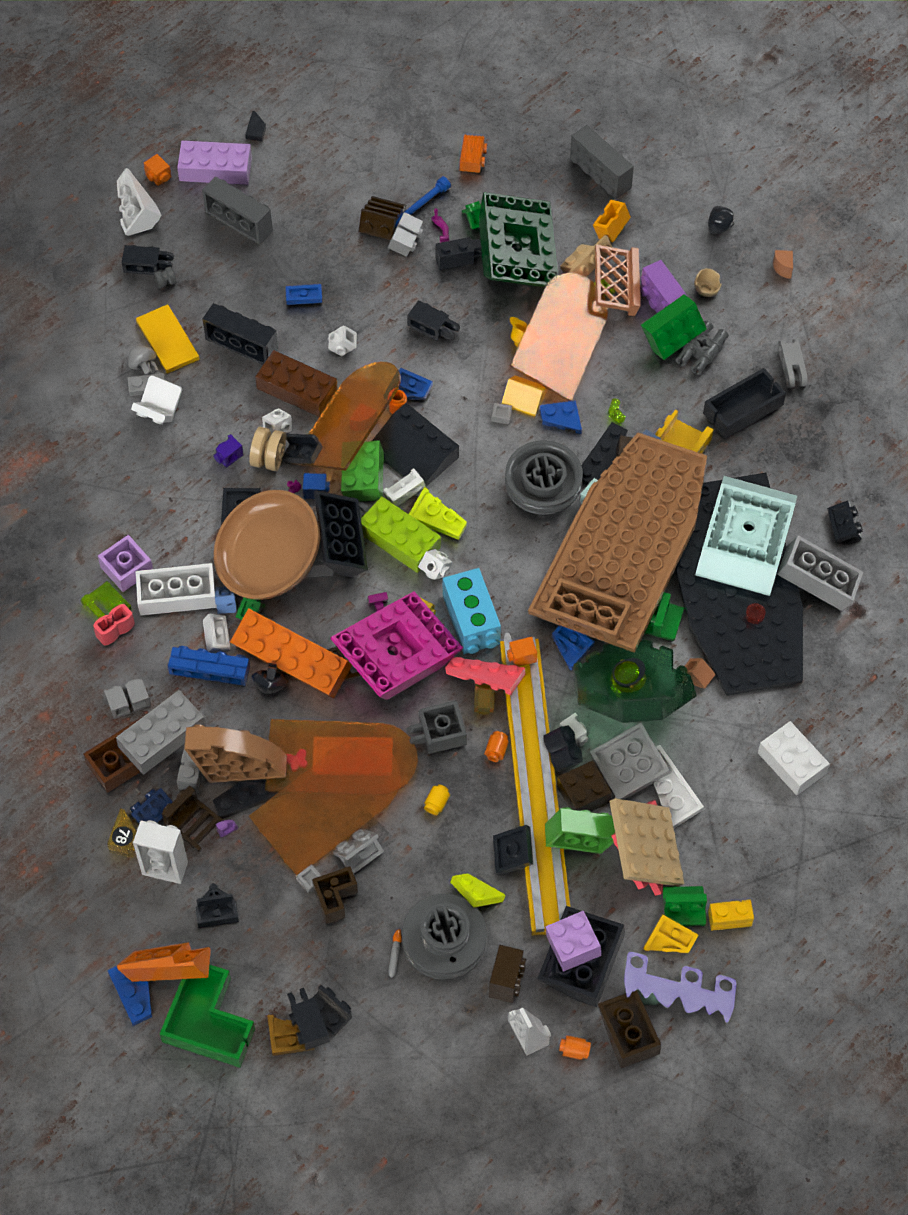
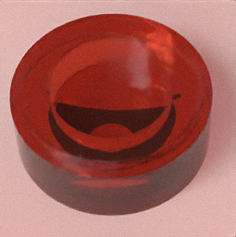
(755, 613)

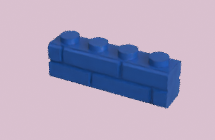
(209, 665)

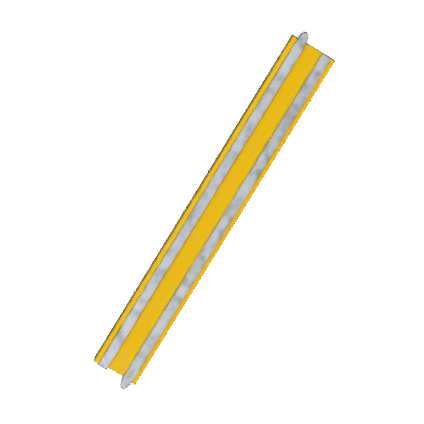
(536, 792)

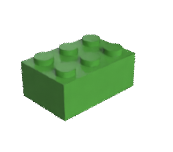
(365, 473)
(580, 830)

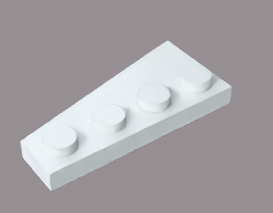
(676, 793)

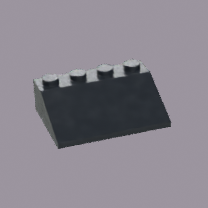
(416, 443)
(341, 533)
(588, 979)

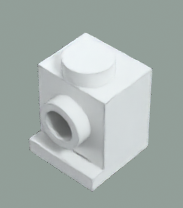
(578, 728)

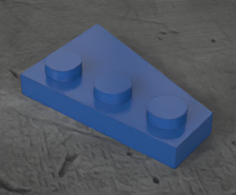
(133, 995)

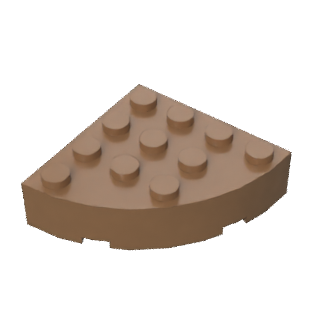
(233, 754)

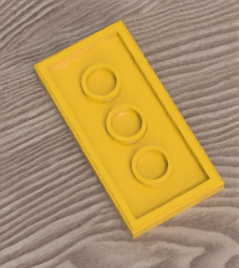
(167, 338)

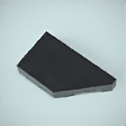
(256, 128)

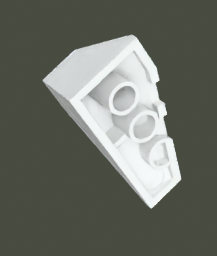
(136, 205)
(529, 1030)

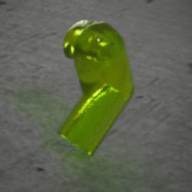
(614, 412)

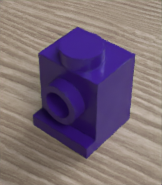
(228, 451)

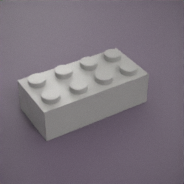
(820, 573)
(159, 732)

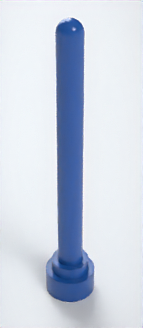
(442, 185)

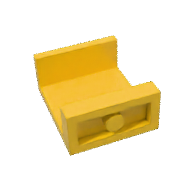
(683, 435)

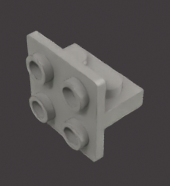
(359, 849)

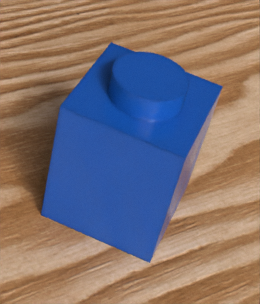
(314, 482)

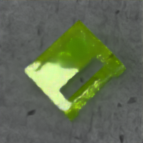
(107, 596)

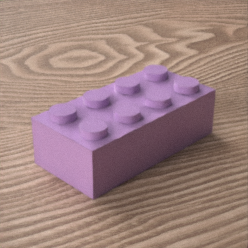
(206, 160)

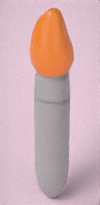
(397, 939)

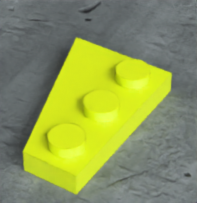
(437, 516)

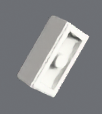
(216, 633)

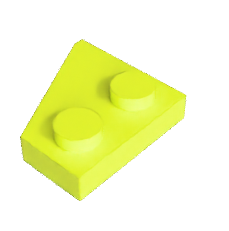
(476, 891)

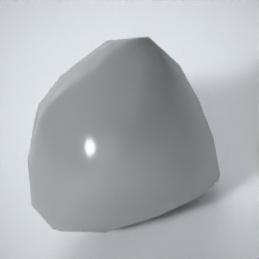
(142, 358)

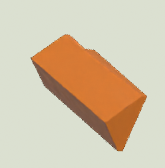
(166, 963)

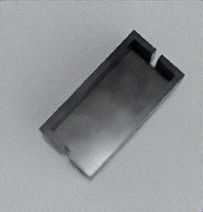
(744, 403)

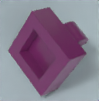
(377, 600)

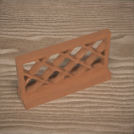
(632, 276)

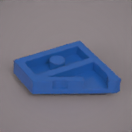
(571, 644)

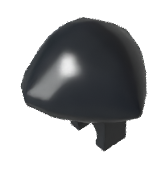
(720, 220)
(269, 680)

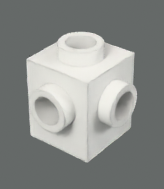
(342, 340)
(278, 420)
(435, 564)

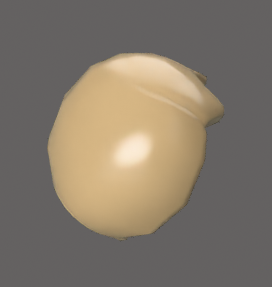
(707, 282)

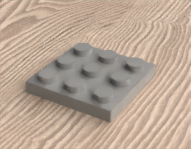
(630, 762)

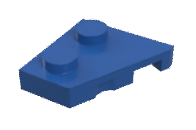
(414, 385)
(561, 415)

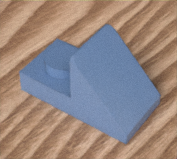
(225, 600)

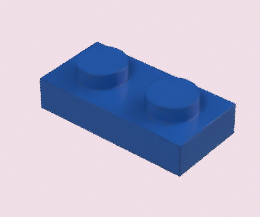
(303, 294)

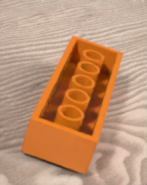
(291, 653)

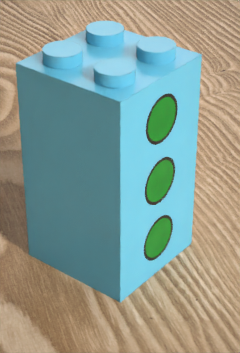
(471, 611)

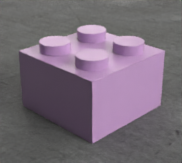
(123, 561)
(573, 941)

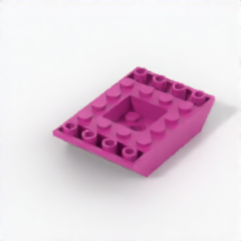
(409, 631)

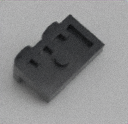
(302, 448)
(844, 521)
(334, 1013)

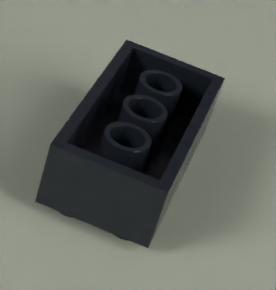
(239, 333)

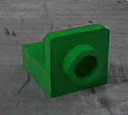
(246, 603)

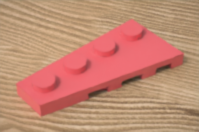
(494, 674)

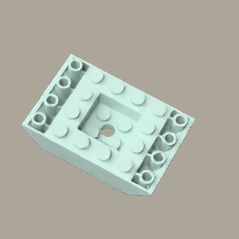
(740, 555)

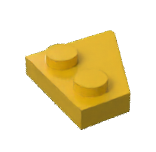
(670, 936)

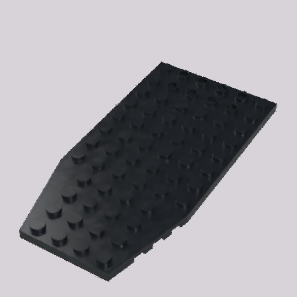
(741, 652)

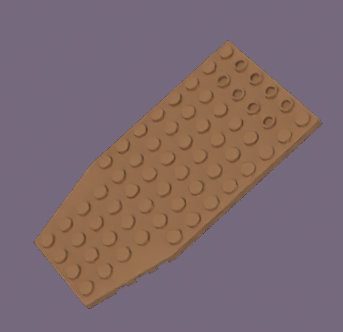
(624, 543)

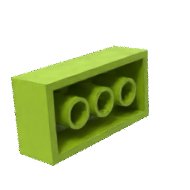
(399, 533)

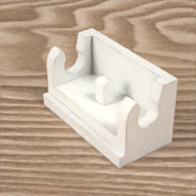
(405, 488)

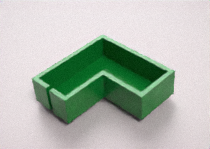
(200, 1026)

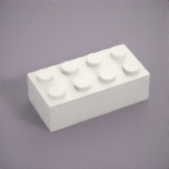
(175, 589)
(160, 851)

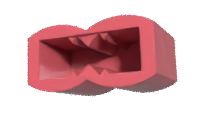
(116, 623)

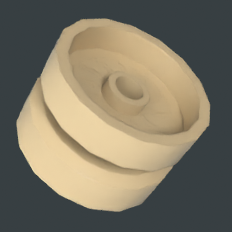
(267, 448)

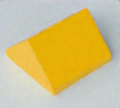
(524, 395)

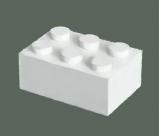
(793, 758)

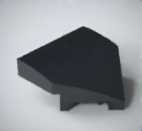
(216, 908)

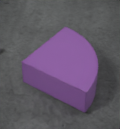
(226, 827)

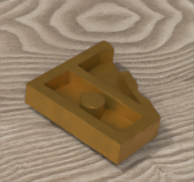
(283, 1037)

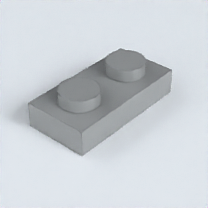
(138, 383)

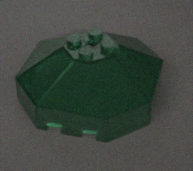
(661, 695)

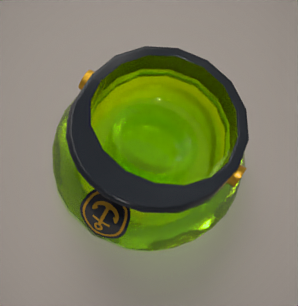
(629, 675)

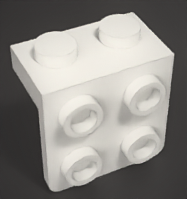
(158, 400)

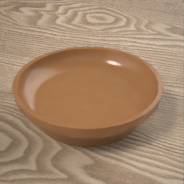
(267, 545)

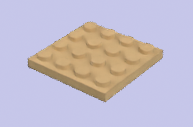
(646, 842)

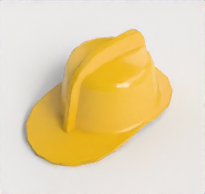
(518, 329)

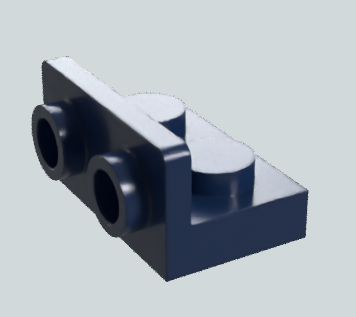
(151, 807)

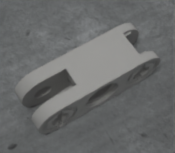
(792, 363)

